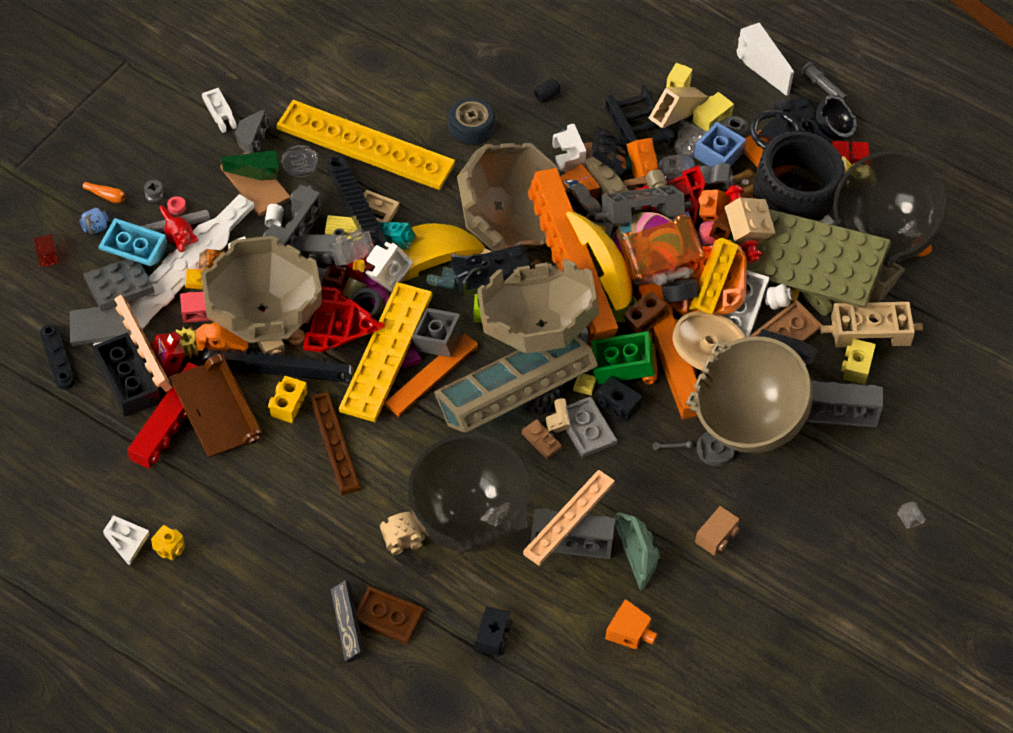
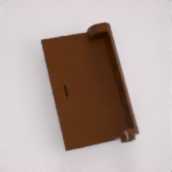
(223, 410)

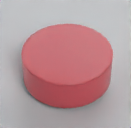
(176, 205)

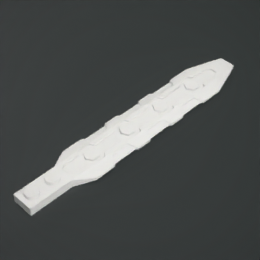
(172, 272)

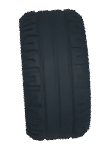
(471, 121)

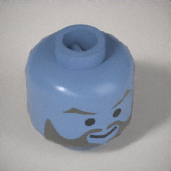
(94, 221)

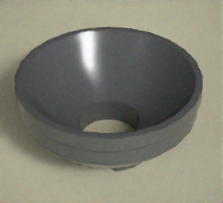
(744, 128)

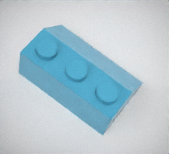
(134, 242)

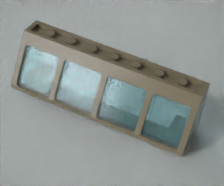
(511, 383)

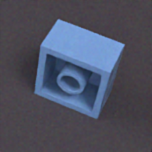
(719, 146)

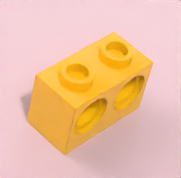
(292, 400)

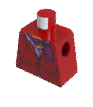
(169, 352)

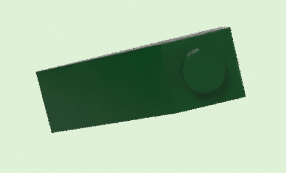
(253, 165)

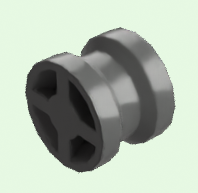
(153, 191)

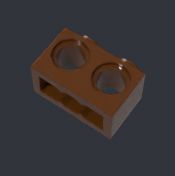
(648, 316)

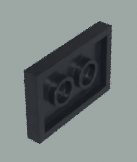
(609, 150)

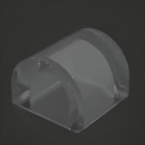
(911, 515)

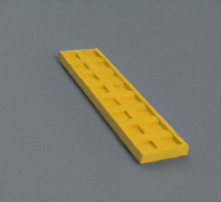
(385, 353)

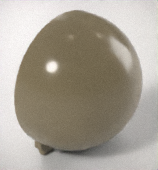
(753, 394)

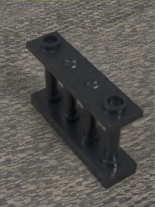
(621, 119)

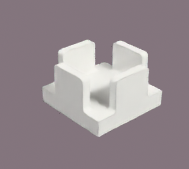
(572, 143)
(390, 265)

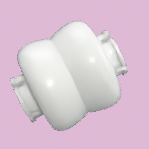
(778, 296)

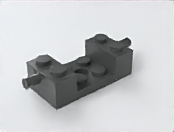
(665, 199)
(305, 213)

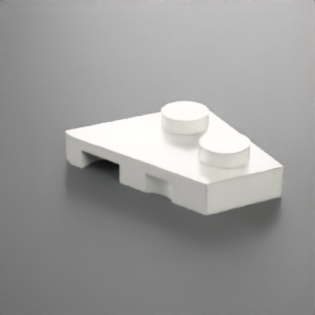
(125, 537)

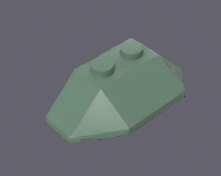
(638, 547)

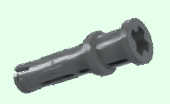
(818, 77)

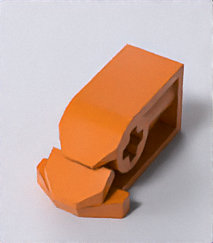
(218, 338)

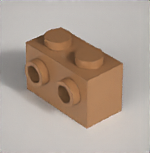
(717, 530)

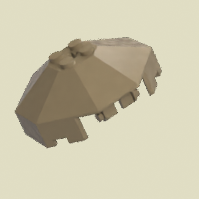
(503, 176)
(257, 275)
(544, 294)

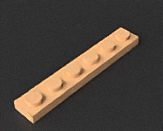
(145, 350)
(568, 517)

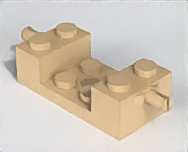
(853, 322)

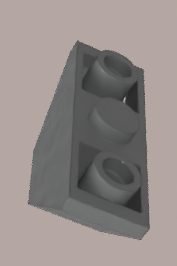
(252, 131)

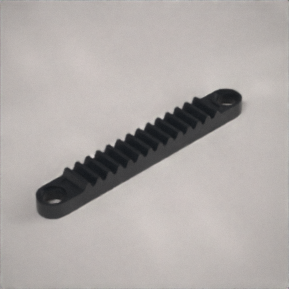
(354, 199)
(284, 366)

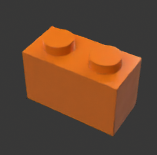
(642, 157)

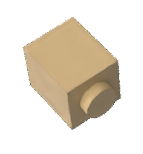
(272, 347)

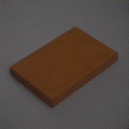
(388, 615)

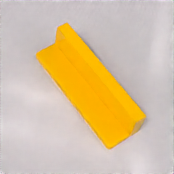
(714, 276)

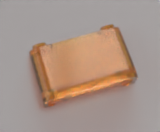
(661, 248)

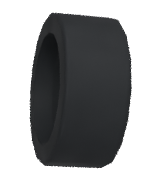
(680, 290)
(366, 293)

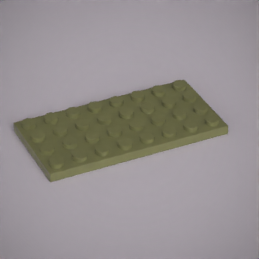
(821, 259)

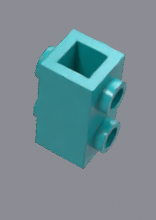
(398, 234)

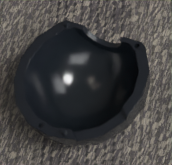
(835, 118)

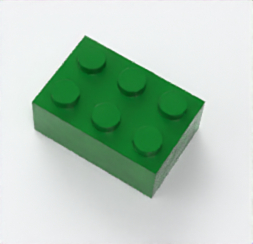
(624, 357)

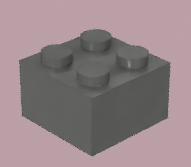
(438, 332)

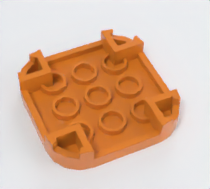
(733, 290)

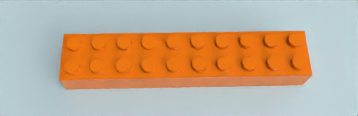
(551, 208)

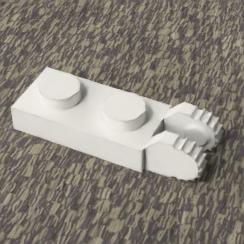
(219, 108)

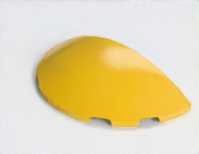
(435, 245)
(616, 273)

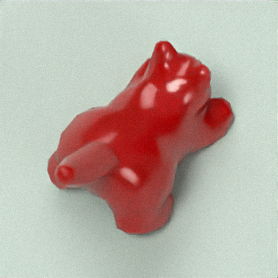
(178, 230)

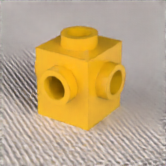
(168, 543)

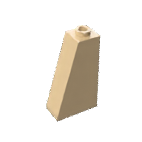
(676, 104)

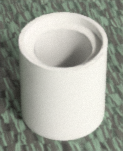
(274, 215)

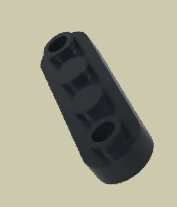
(57, 357)

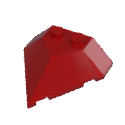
(691, 184)
(338, 322)

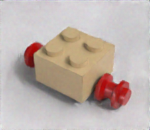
(748, 221)

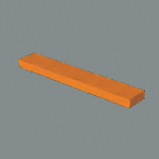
(430, 376)

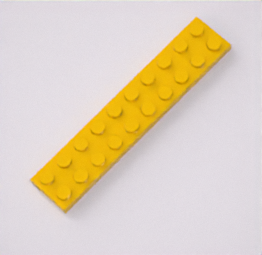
(366, 144)

